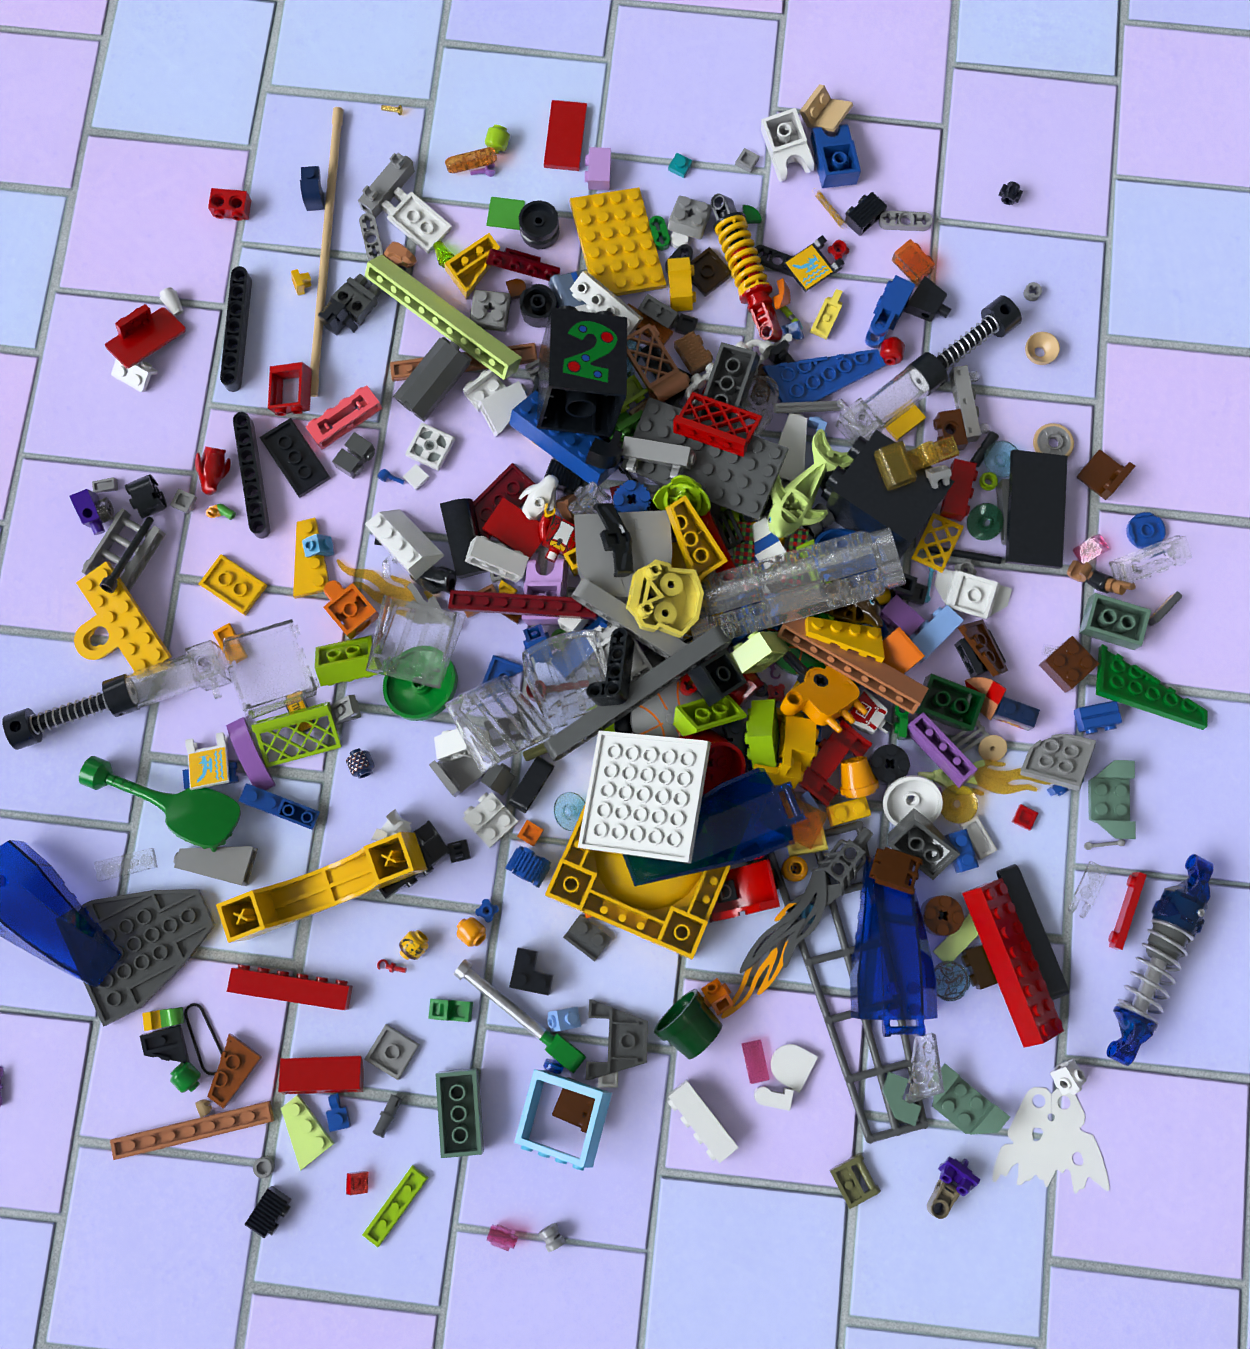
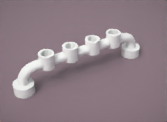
(699, 381)

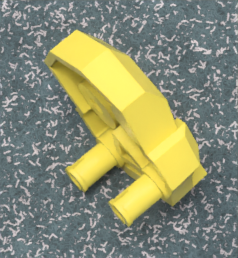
(680, 602)

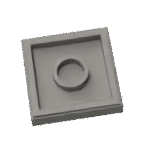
(392, 1051)

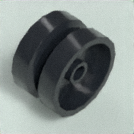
(539, 224)

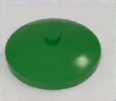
(416, 700)

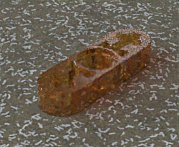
(471, 160)

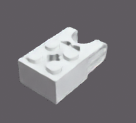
(786, 142)

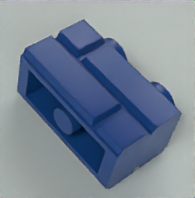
(1098, 716)
(963, 844)

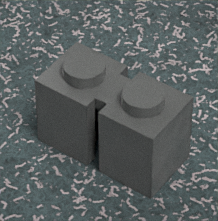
(350, 464)

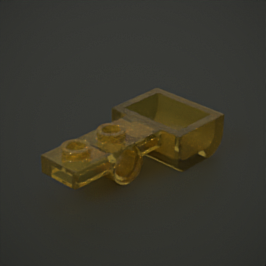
(899, 465)

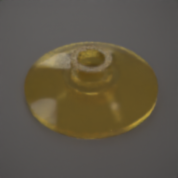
(967, 808)

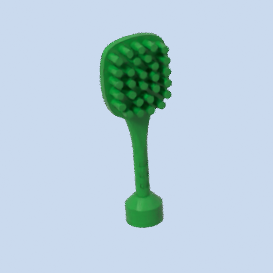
(195, 816)

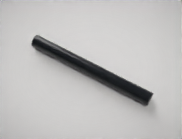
(968, 555)

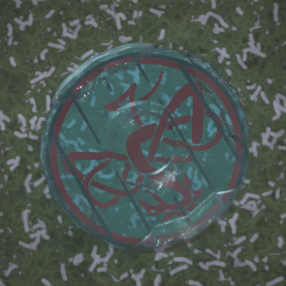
(951, 980)

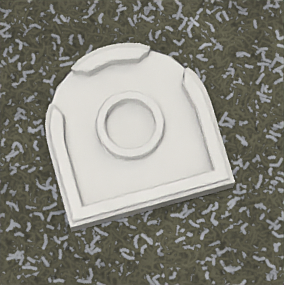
(792, 1065)

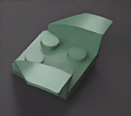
(1111, 799)
(966, 1106)

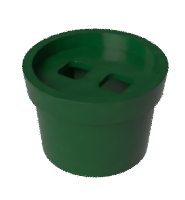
(689, 1025)

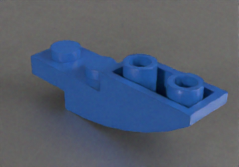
(279, 806)

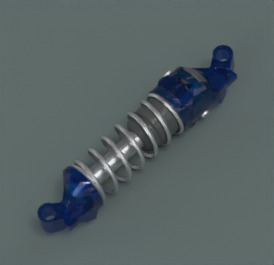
(1175, 924)

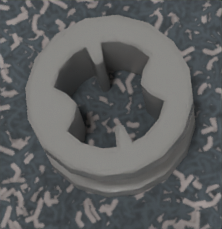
(1031, 296)

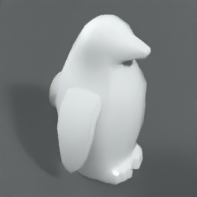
(538, 496)

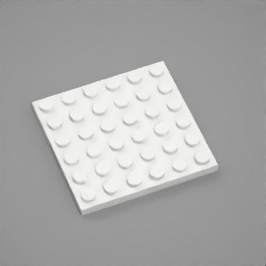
(644, 796)

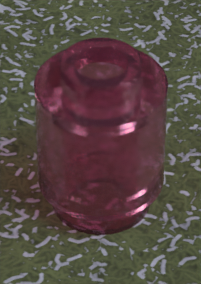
(502, 1237)

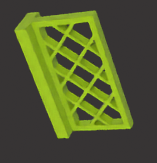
(292, 718)

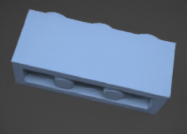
(936, 630)

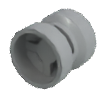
(552, 1237)

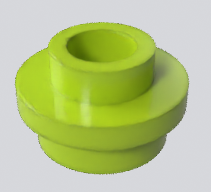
(990, 476)

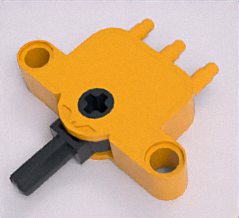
(821, 694)

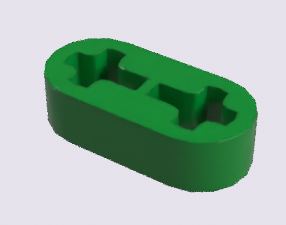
(662, 232)

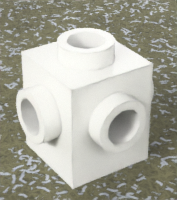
(1068, 1077)

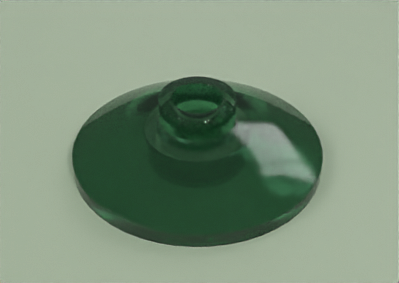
(978, 517)

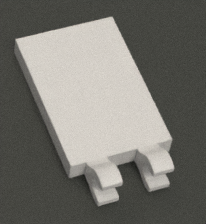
(416, 220)

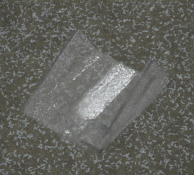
(414, 641)
(561, 671)
(497, 721)

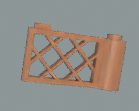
(669, 383)

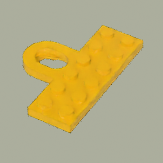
(122, 619)

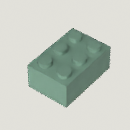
(1115, 621)

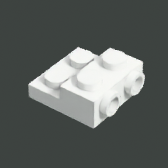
(489, 819)

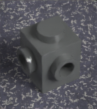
(498, 778)

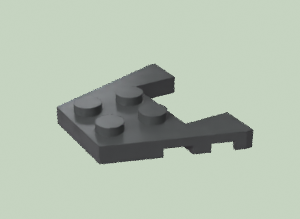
(625, 1042)

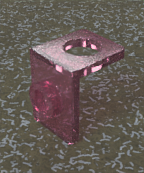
(1090, 549)

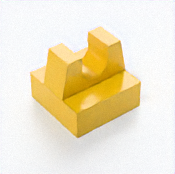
(300, 281)

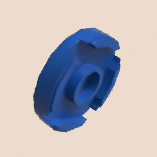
(1145, 530)

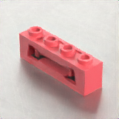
(367, 405)

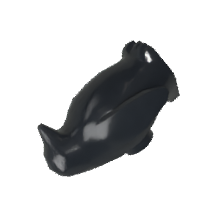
(437, 580)

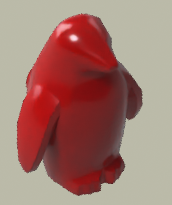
(211, 468)

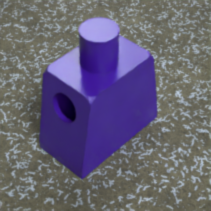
(85, 506)

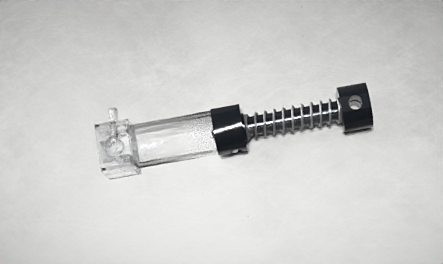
(922, 375)
(199, 668)

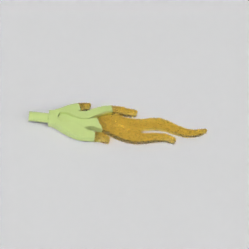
(987, 778)

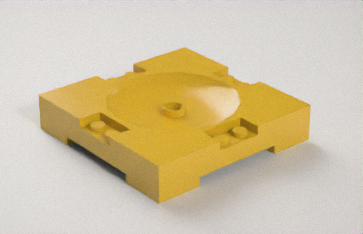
(662, 912)

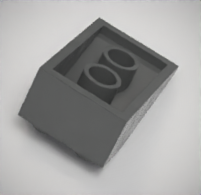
(921, 839)

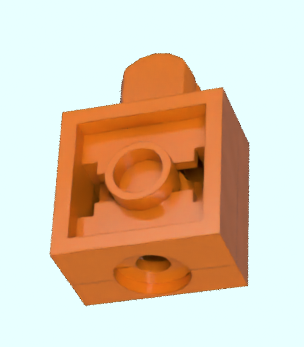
(348, 607)

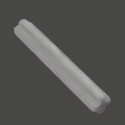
(798, 407)

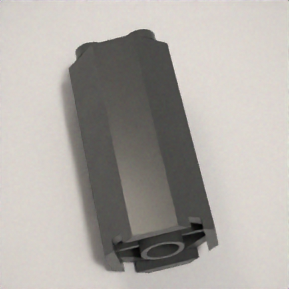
(432, 378)

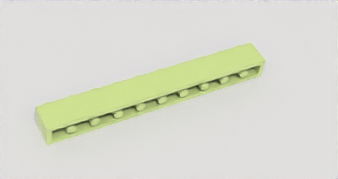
(443, 317)

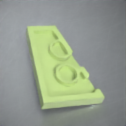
(305, 1132)

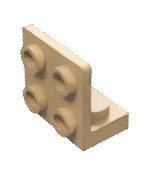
(824, 111)

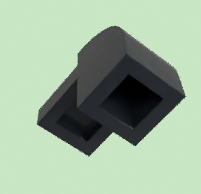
(605, 454)
(911, 591)

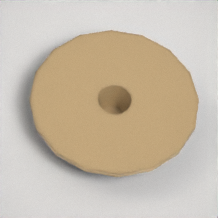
(992, 748)

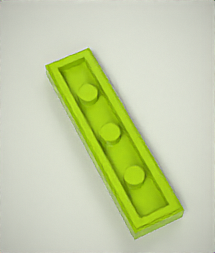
(395, 1206)

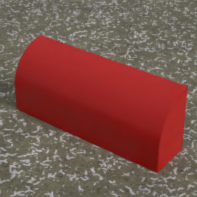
(321, 1075)

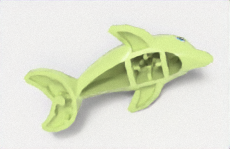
(794, 502)

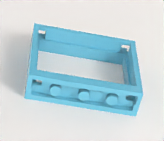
(594, 1130)

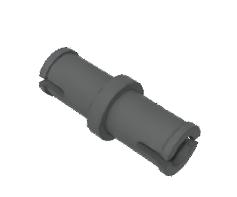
(387, 1116)

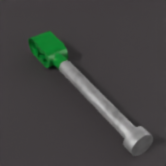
(556, 1045)

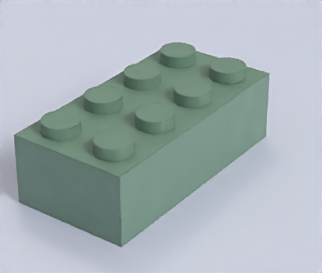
(459, 1113)

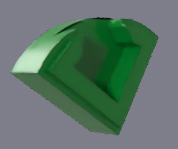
(752, 215)

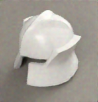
(392, 826)

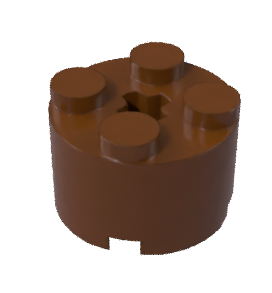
(952, 916)

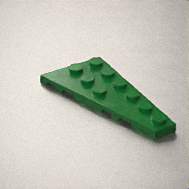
(1141, 690)

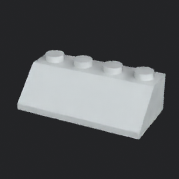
(404, 541)

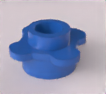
(487, 905)

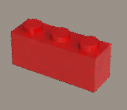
(956, 500)

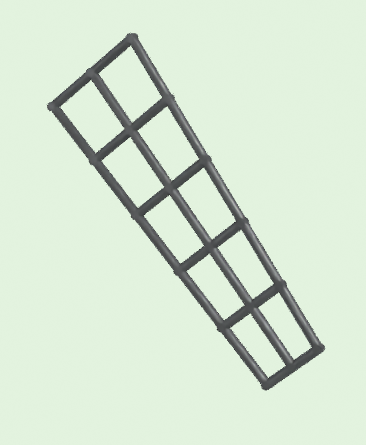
(829, 1020)

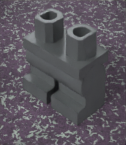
(357, 298)

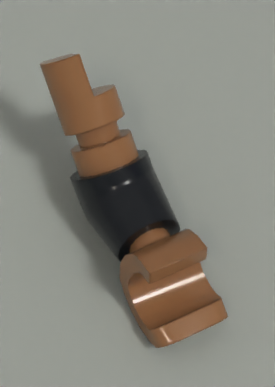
(1097, 579)

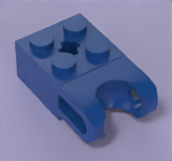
(835, 157)
(889, 309)

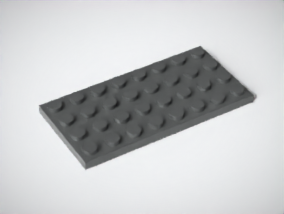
(727, 479)

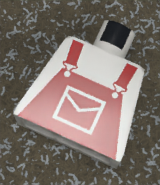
(873, 719)

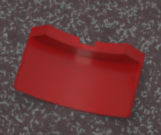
(754, 889)

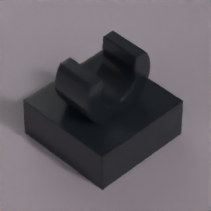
(459, 851)

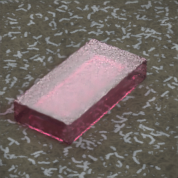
(755, 1061)

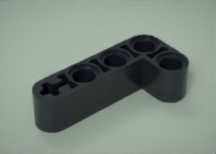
(618, 674)

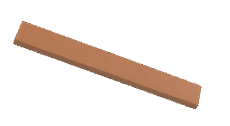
(402, 369)
(192, 1130)

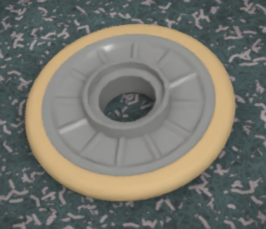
(1053, 431)

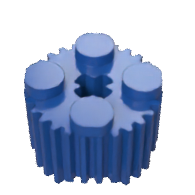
(632, 491)
(528, 866)

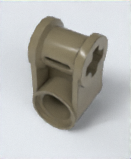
(942, 1196)

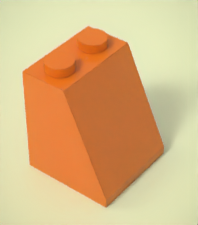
(901, 651)

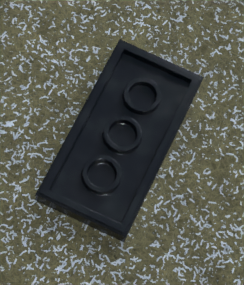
(295, 457)

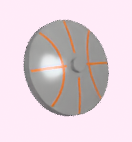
(657, 714)

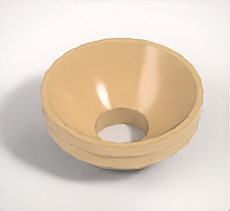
(1046, 342)

